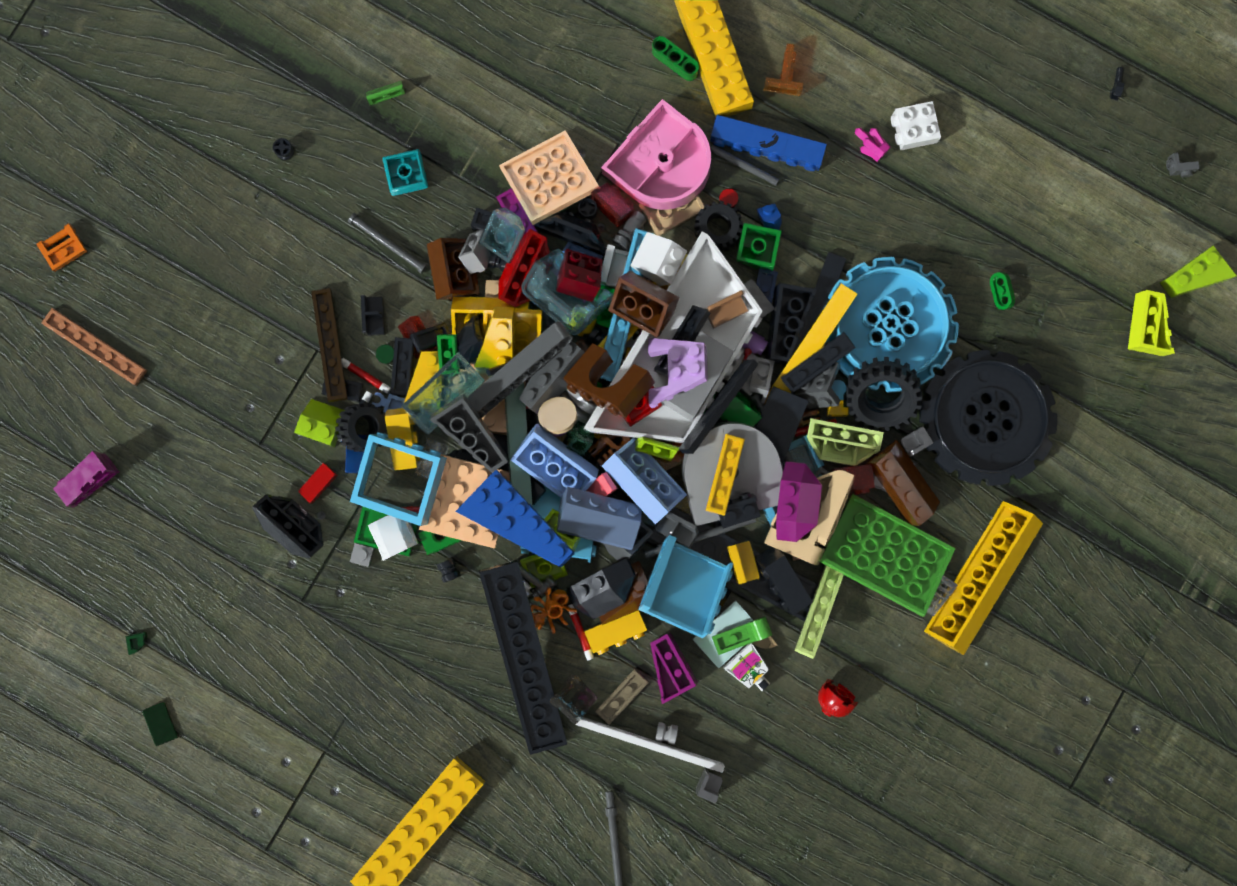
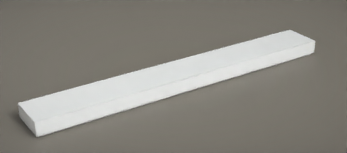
(651, 744)

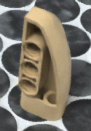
(834, 495)

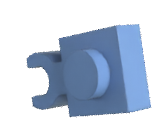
(391, 402)

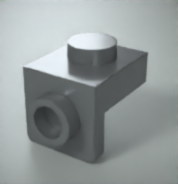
(1183, 169)

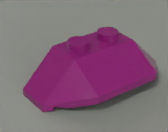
(797, 502)

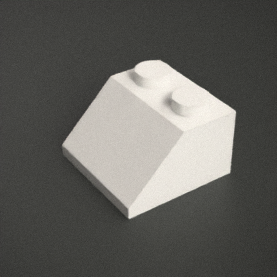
(658, 259)

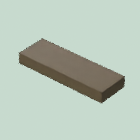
(621, 696)

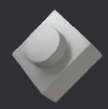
(362, 555)

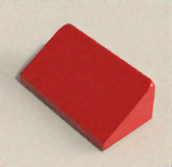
(317, 483)

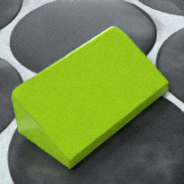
(655, 448)

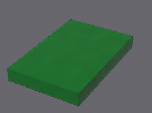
(363, 534)

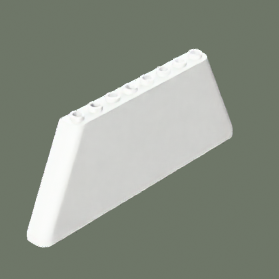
(699, 282)

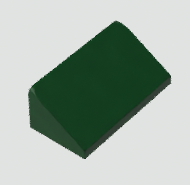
(159, 724)

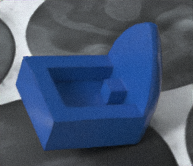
(770, 216)

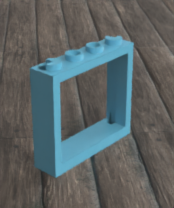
(431, 488)

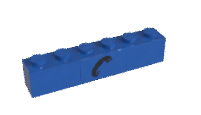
(768, 143)

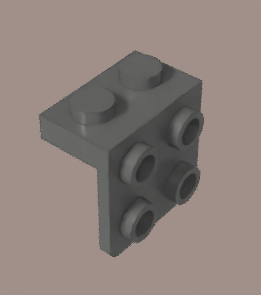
(819, 389)

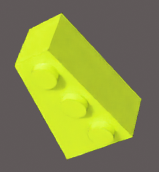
(1149, 324)

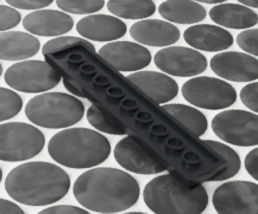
(716, 549)
(523, 656)

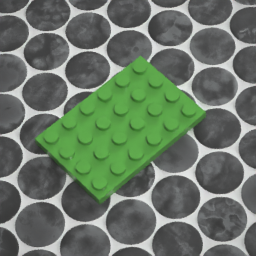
(887, 555)

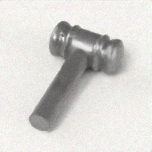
(541, 586)

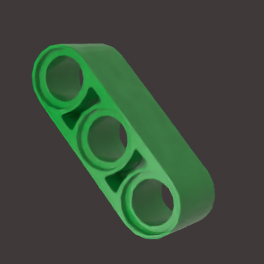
(673, 50)

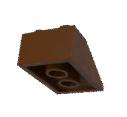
(634, 599)

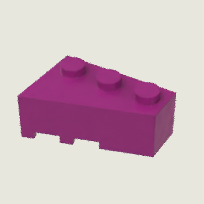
(671, 668)

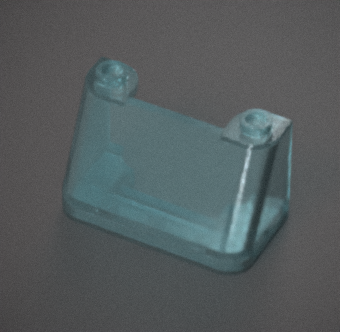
(572, 311)

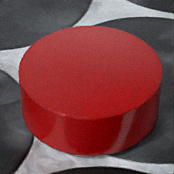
(729, 196)

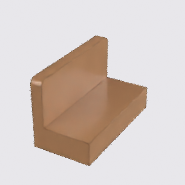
(727, 309)

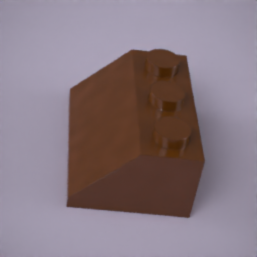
(448, 272)
(643, 303)

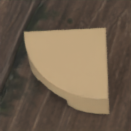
(765, 643)

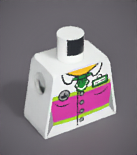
(748, 668)

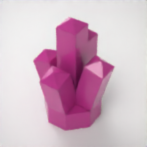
(873, 143)

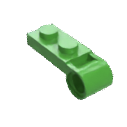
(742, 635)

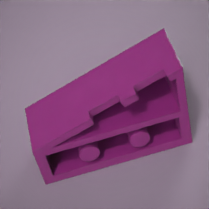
(85, 478)

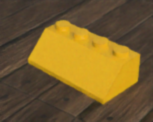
(466, 307)

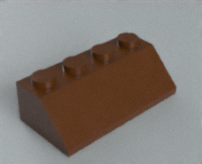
(904, 484)

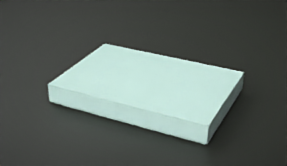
(730, 618)

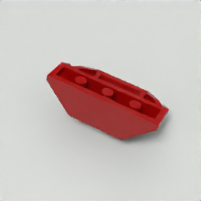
(530, 249)

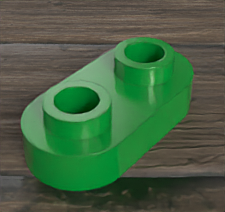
(1001, 291)

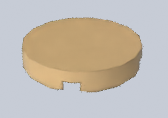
(557, 415)

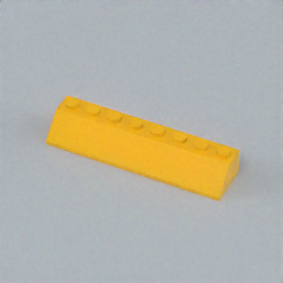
(984, 576)

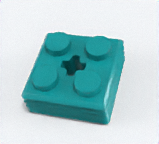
(395, 167)

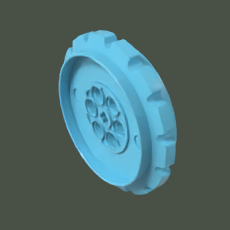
(928, 316)

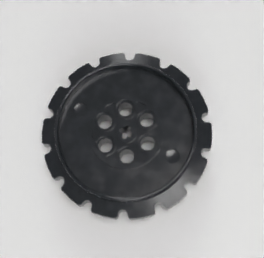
(1026, 412)

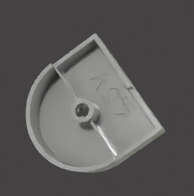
(757, 470)

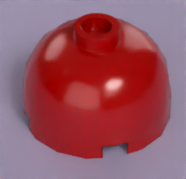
(836, 700)

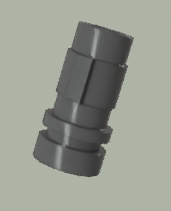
(624, 237)

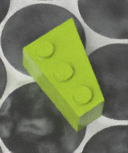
(1200, 272)

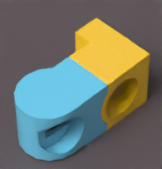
(838, 411)

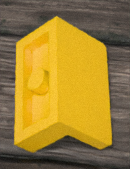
(743, 562)

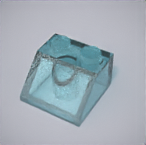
(503, 233)

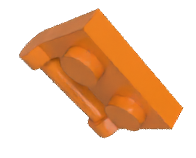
(65, 251)

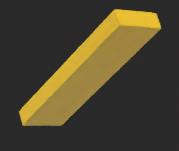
(725, 474)

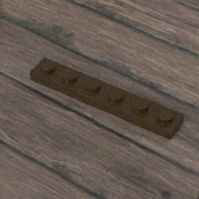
(329, 345)

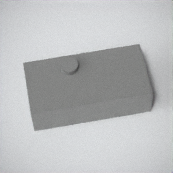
(689, 402)

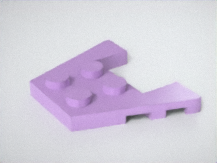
(685, 367)

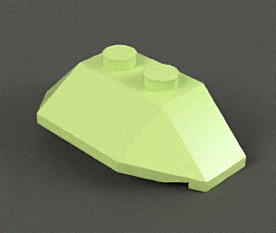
(843, 442)

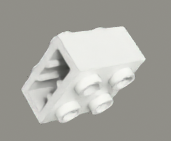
(915, 125)

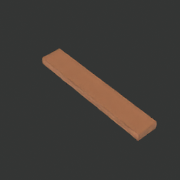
(94, 346)

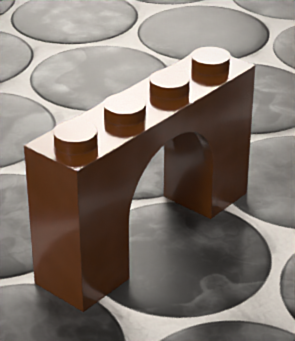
(618, 398)

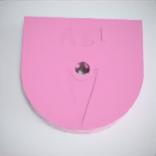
(659, 137)

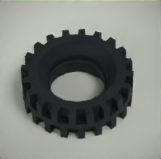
(889, 413)

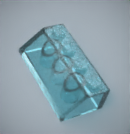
(445, 385)

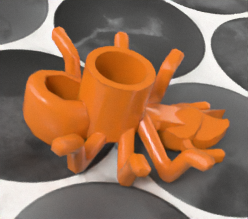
(552, 608)

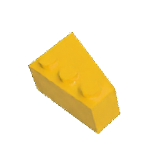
(499, 339)
(426, 367)

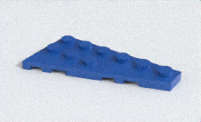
(508, 514)

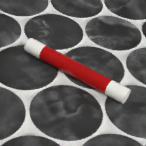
(366, 376)
(581, 635)

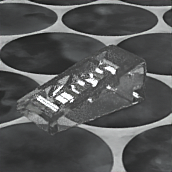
(946, 592)

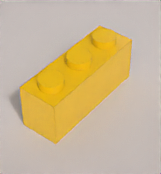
(401, 426)
(615, 632)

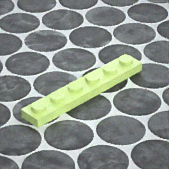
(819, 612)

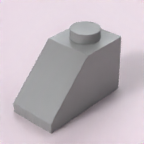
(473, 254)

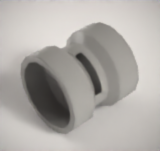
(666, 733)

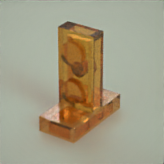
(785, 84)

